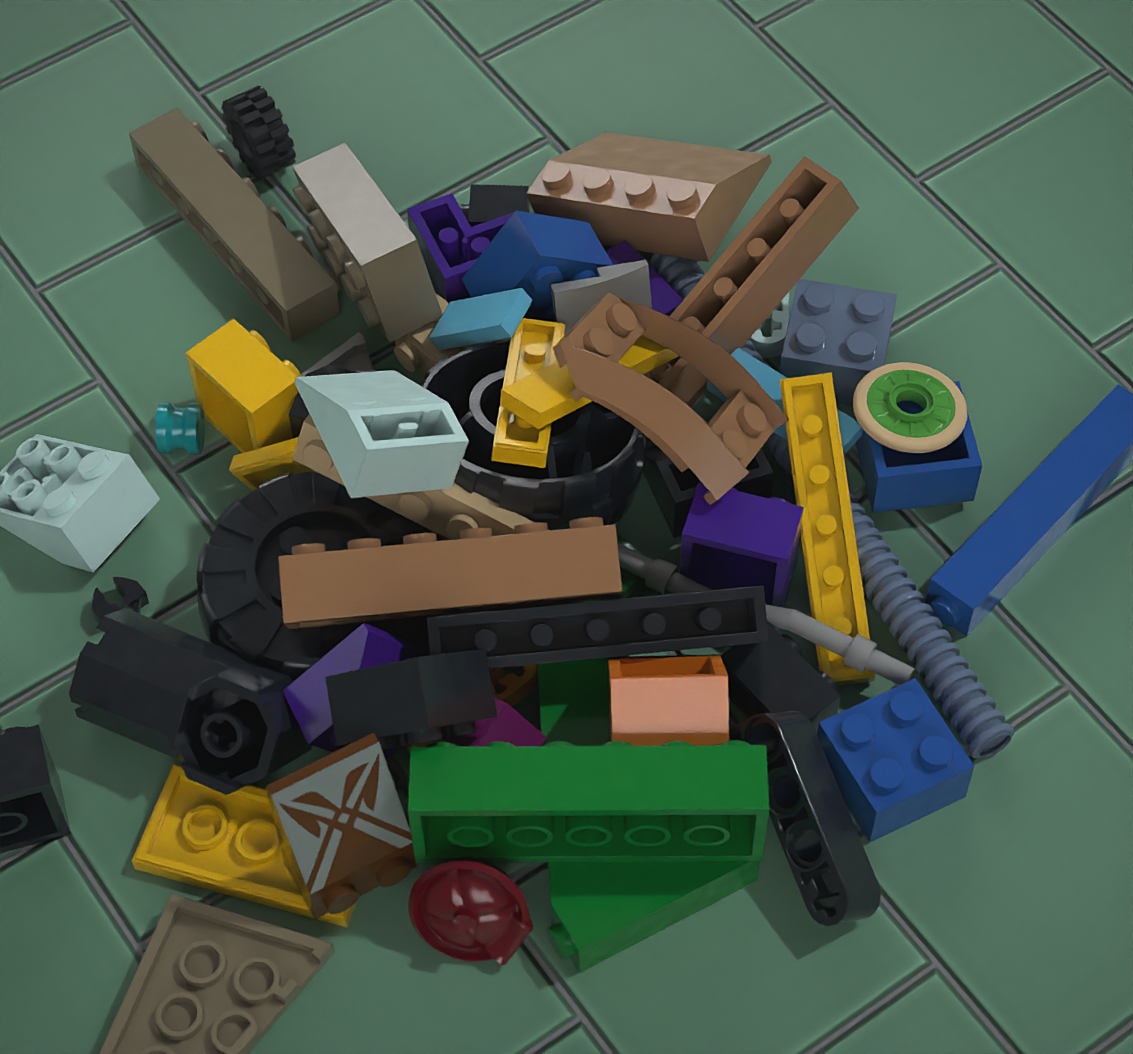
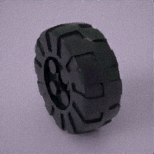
(591, 452)
(242, 576)

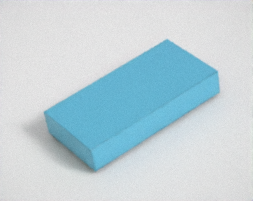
(481, 319)

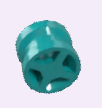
(180, 428)

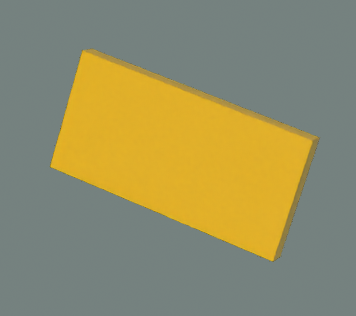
(221, 845)

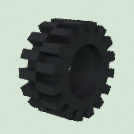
(258, 132)

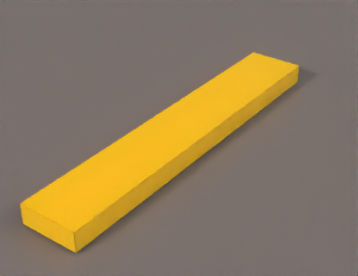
(827, 517)

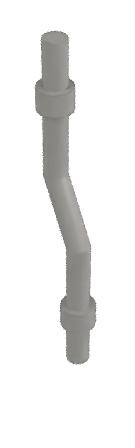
(857, 652)

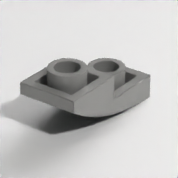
(575, 298)

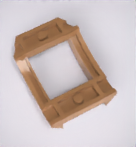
(713, 450)

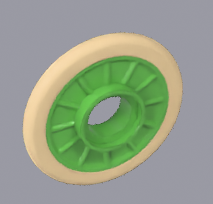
(924, 432)

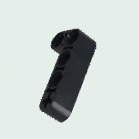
(831, 877)

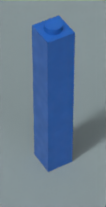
(1034, 515)

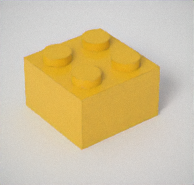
(243, 387)

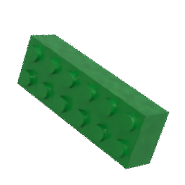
(589, 802)

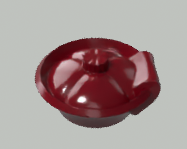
(469, 911)

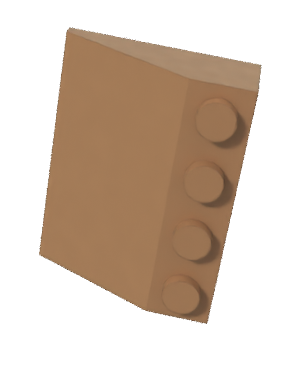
(650, 192)

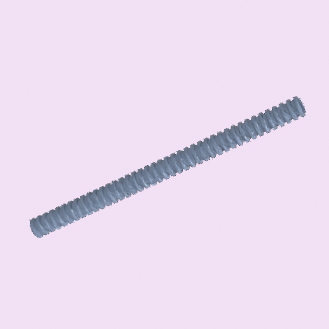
(892, 592)

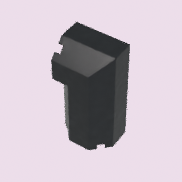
(187, 701)

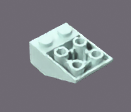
(384, 432)
(72, 499)

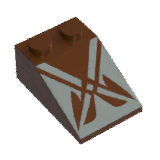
(342, 827)

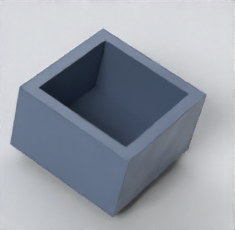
(837, 333)

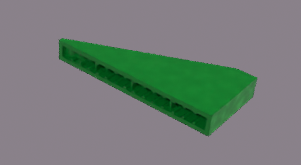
(615, 904)

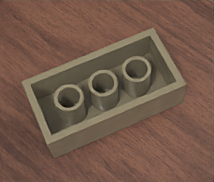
(366, 243)

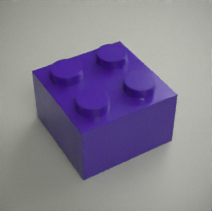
(742, 543)

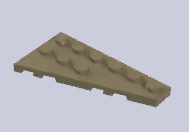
(212, 982)

